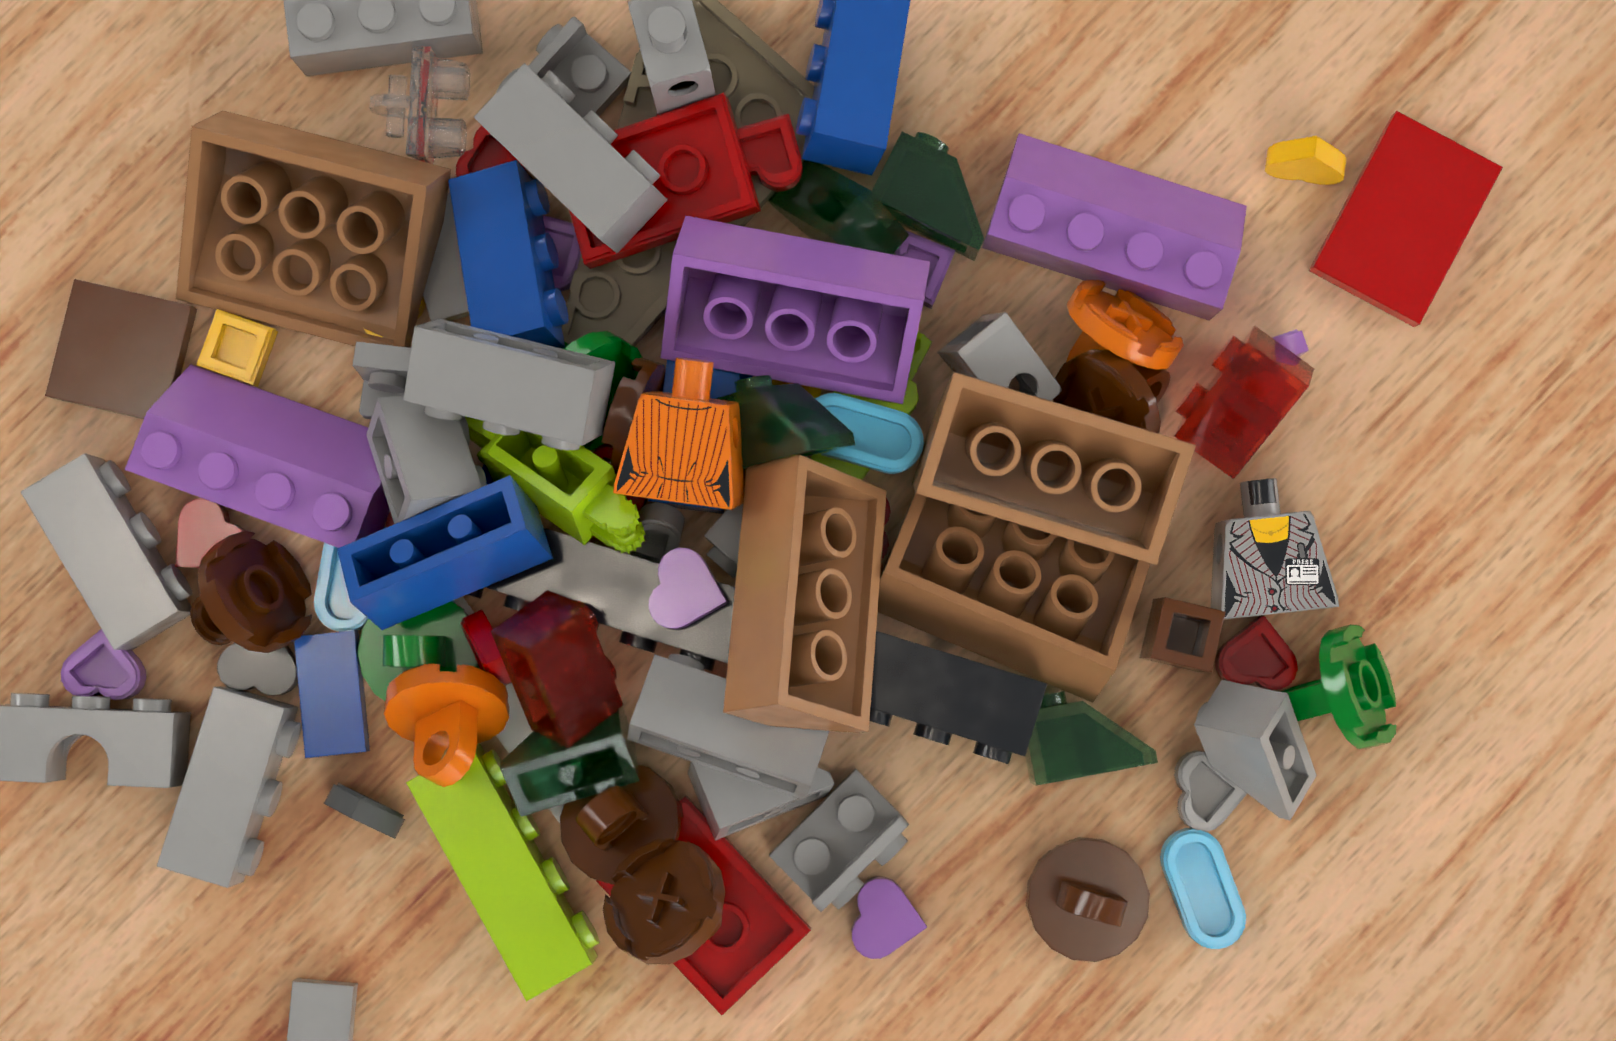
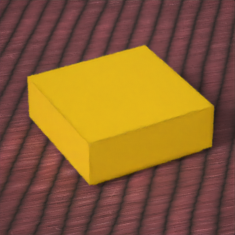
(237, 348)

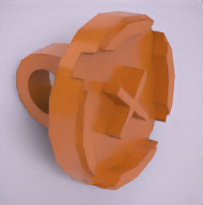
(1123, 326)
(443, 713)

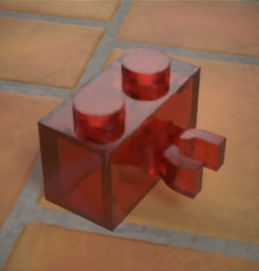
(1243, 401)
(558, 667)

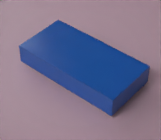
(331, 694)

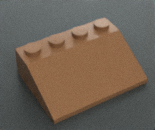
(308, 230)
(1012, 594)

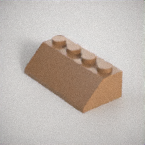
(1052, 468)
(806, 598)

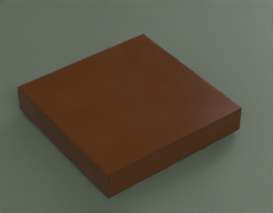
(119, 349)

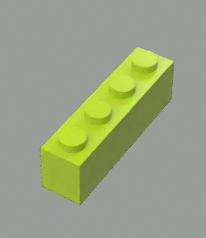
(507, 876)

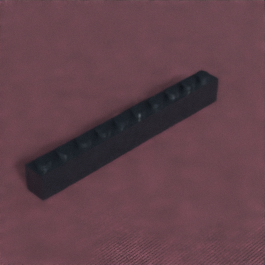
(909, 679)

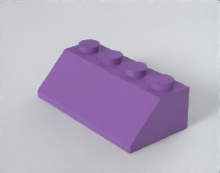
(1117, 227)
(794, 308)
(262, 457)

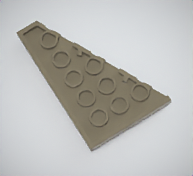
(760, 85)

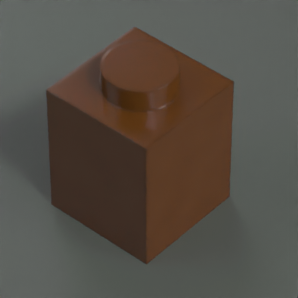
(1182, 634)

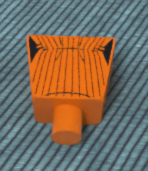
(684, 444)

